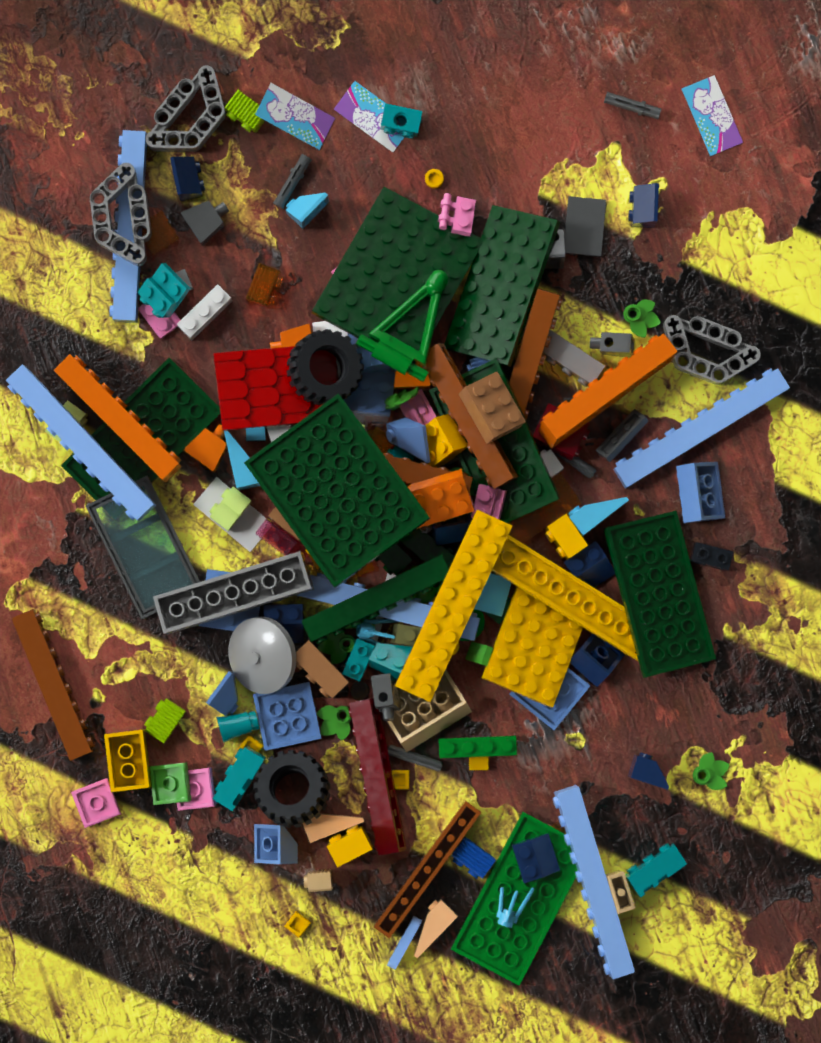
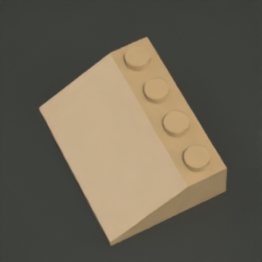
(423, 719)

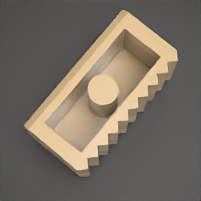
(318, 880)
(620, 891)

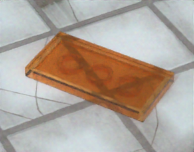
(536, 521)

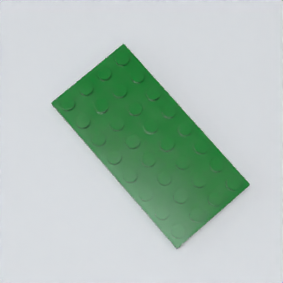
(513, 949)

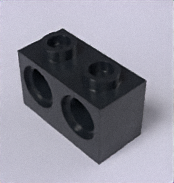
(711, 556)

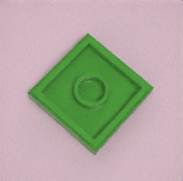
(170, 783)

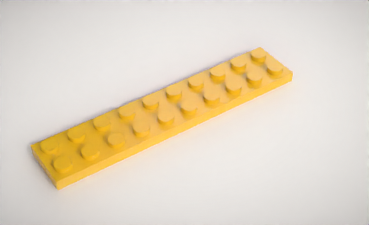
(565, 594)
(453, 605)

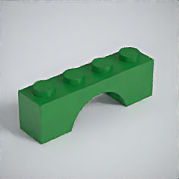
(477, 746)

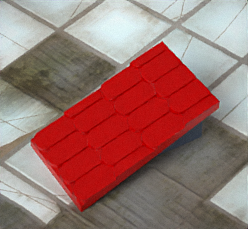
(257, 390)

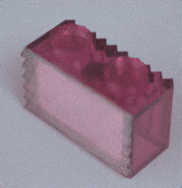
(276, 538)

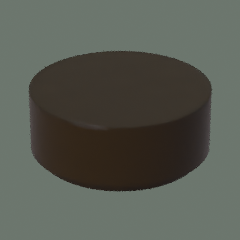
(359, 690)

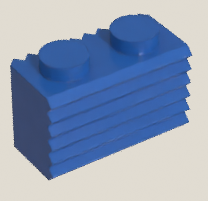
(473, 857)

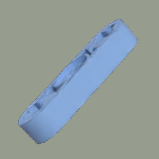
(404, 942)

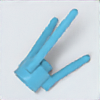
(366, 630)
(507, 916)

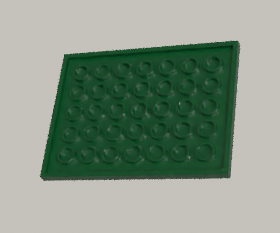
(391, 262)
(336, 490)

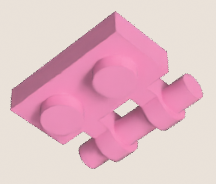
(463, 214)

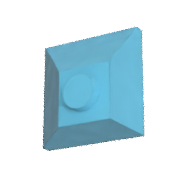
(306, 207)

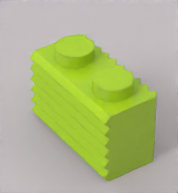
(244, 110)
(165, 720)

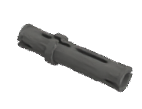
(632, 105)
(296, 174)

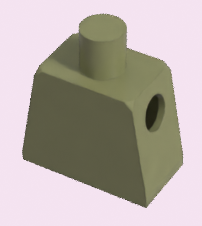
(405, 634)

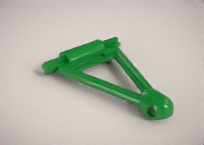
(395, 352)

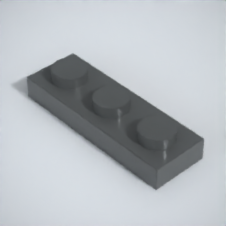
(622, 435)

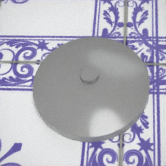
(262, 655)

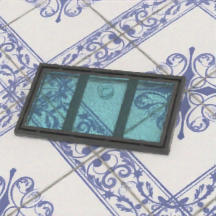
(144, 550)

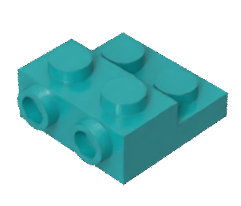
(163, 291)

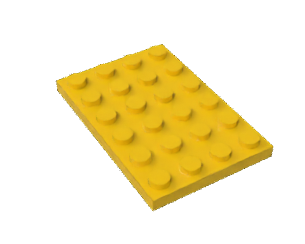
(532, 649)

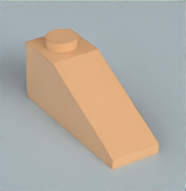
(329, 824)
(436, 921)

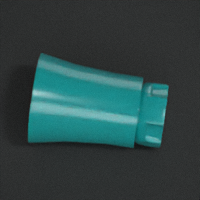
(237, 725)

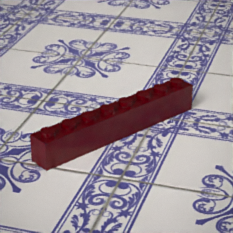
(377, 777)

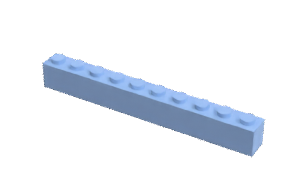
(126, 274)
(701, 428)
(83, 445)
(410, 613)
(594, 882)

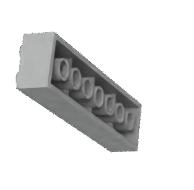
(233, 592)

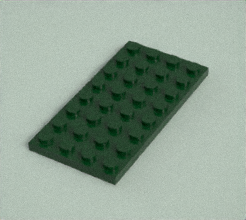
(502, 285)
(170, 407)
(534, 484)
(659, 594)

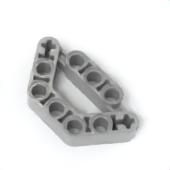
(184, 136)
(135, 204)
(710, 367)

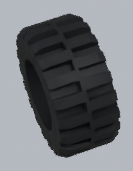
(341, 349)
(277, 769)

